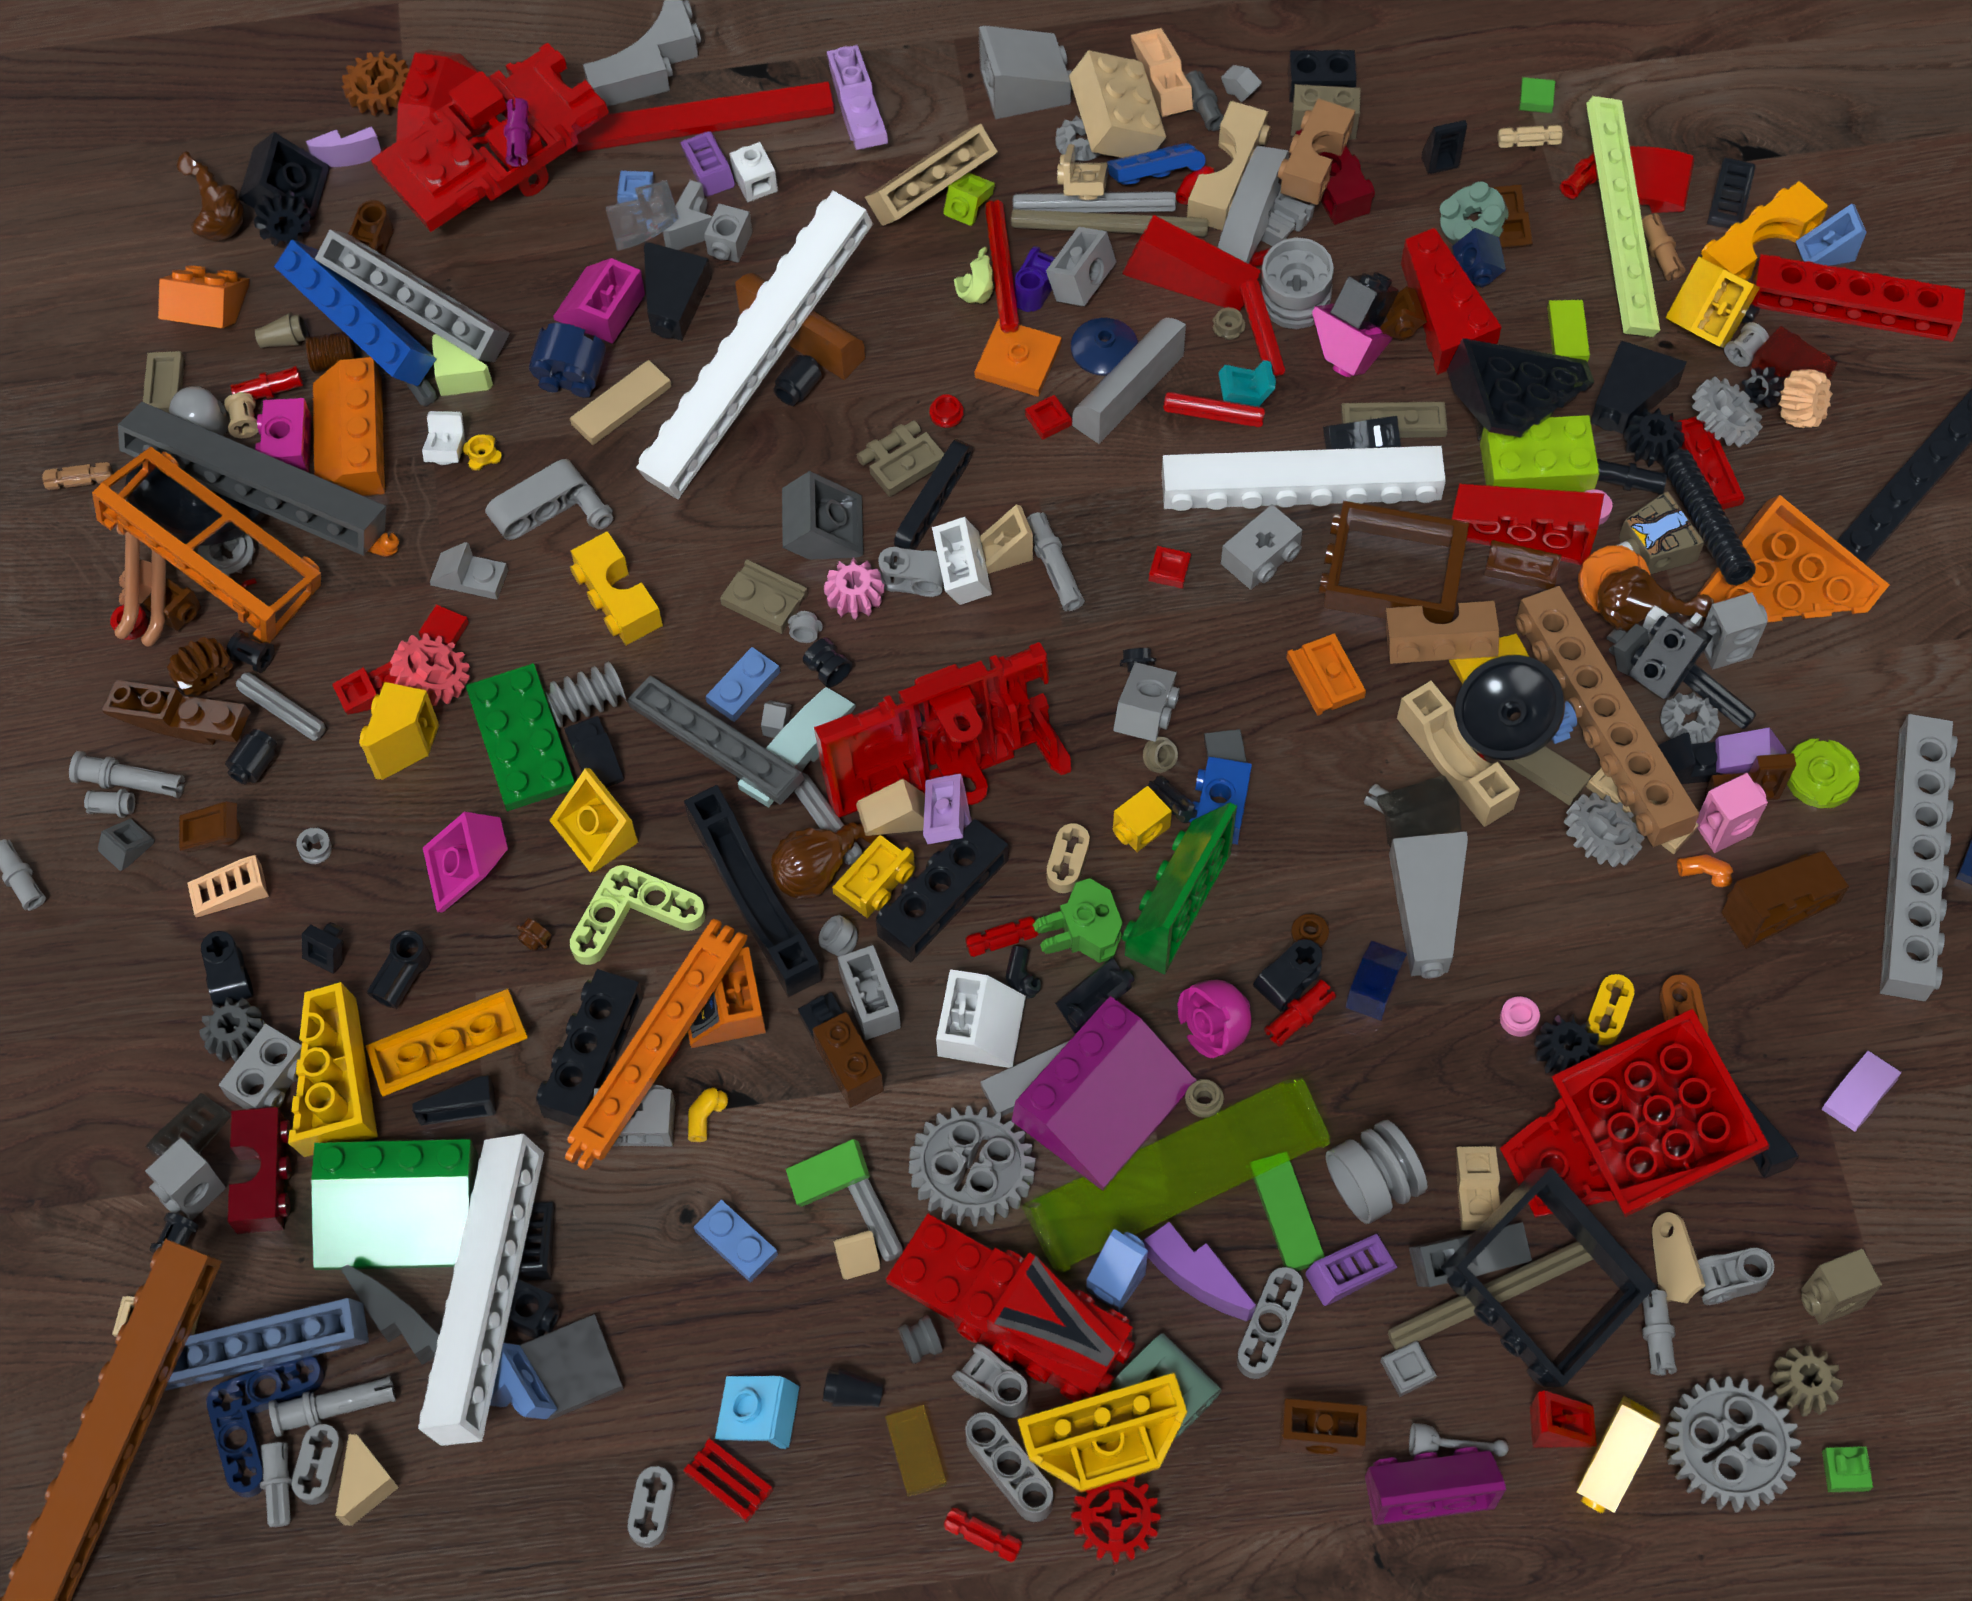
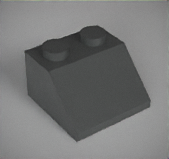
(821, 519)

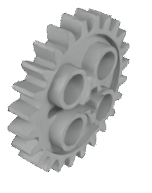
(1003, 1179)
(1753, 1475)

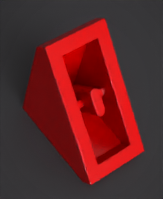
(1561, 1422)

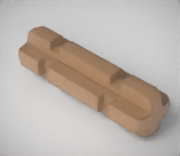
(76, 475)

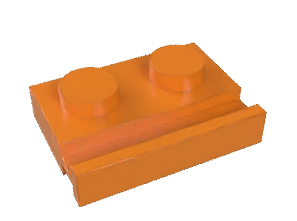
(1326, 674)

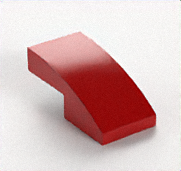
(360, 687)

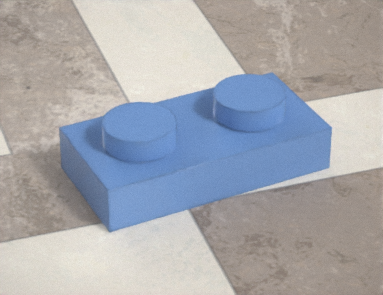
(742, 684)
(735, 1241)

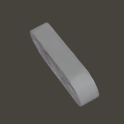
(1290, 1301)

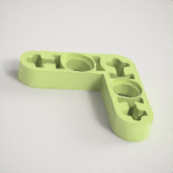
(622, 901)

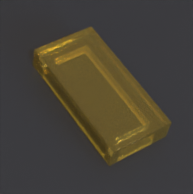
(915, 1451)

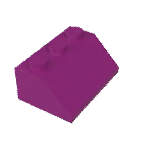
(1433, 1486)

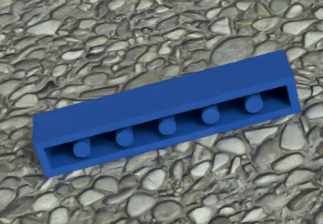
(356, 314)

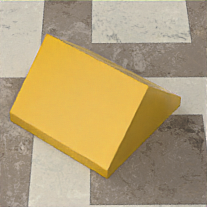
(593, 822)

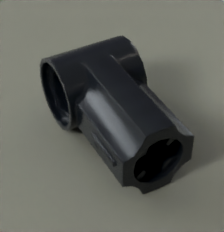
(399, 972)

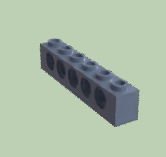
(270, 1342)

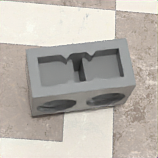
(1735, 630)
(256, 1068)

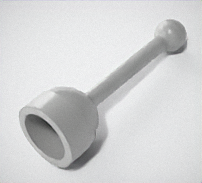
(1426, 1439)

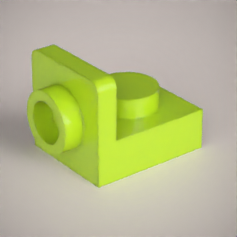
(966, 196)

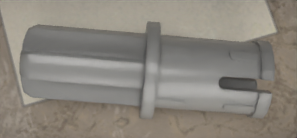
(276, 1483)

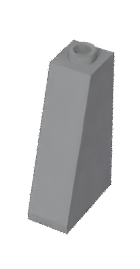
(1428, 895)

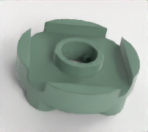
(1468, 200)

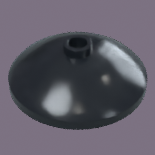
(1497, 692)

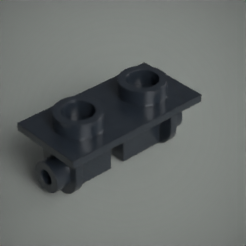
(1092, 992)

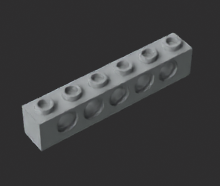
(412, 296)

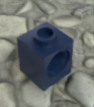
(1480, 256)

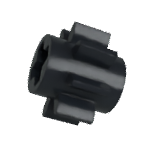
(1768, 380)

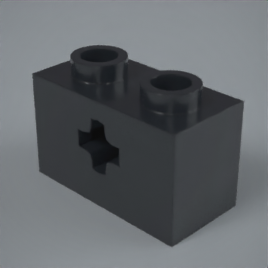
(1365, 300)

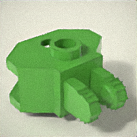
(1088, 922)

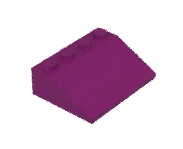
(1103, 1094)

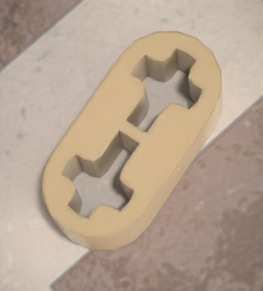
(1060, 856)

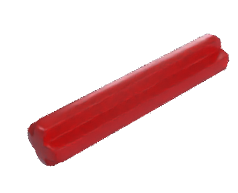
(1261, 325)
(1214, 409)

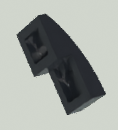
(1363, 434)

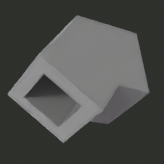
(1240, 82)
(774, 718)

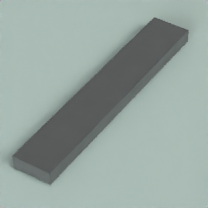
(716, 740)

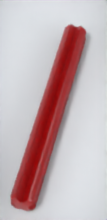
(1002, 266)

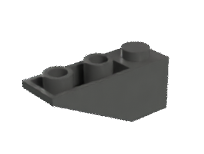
(1504, 1251)

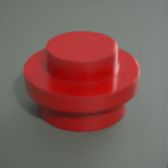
(946, 411)

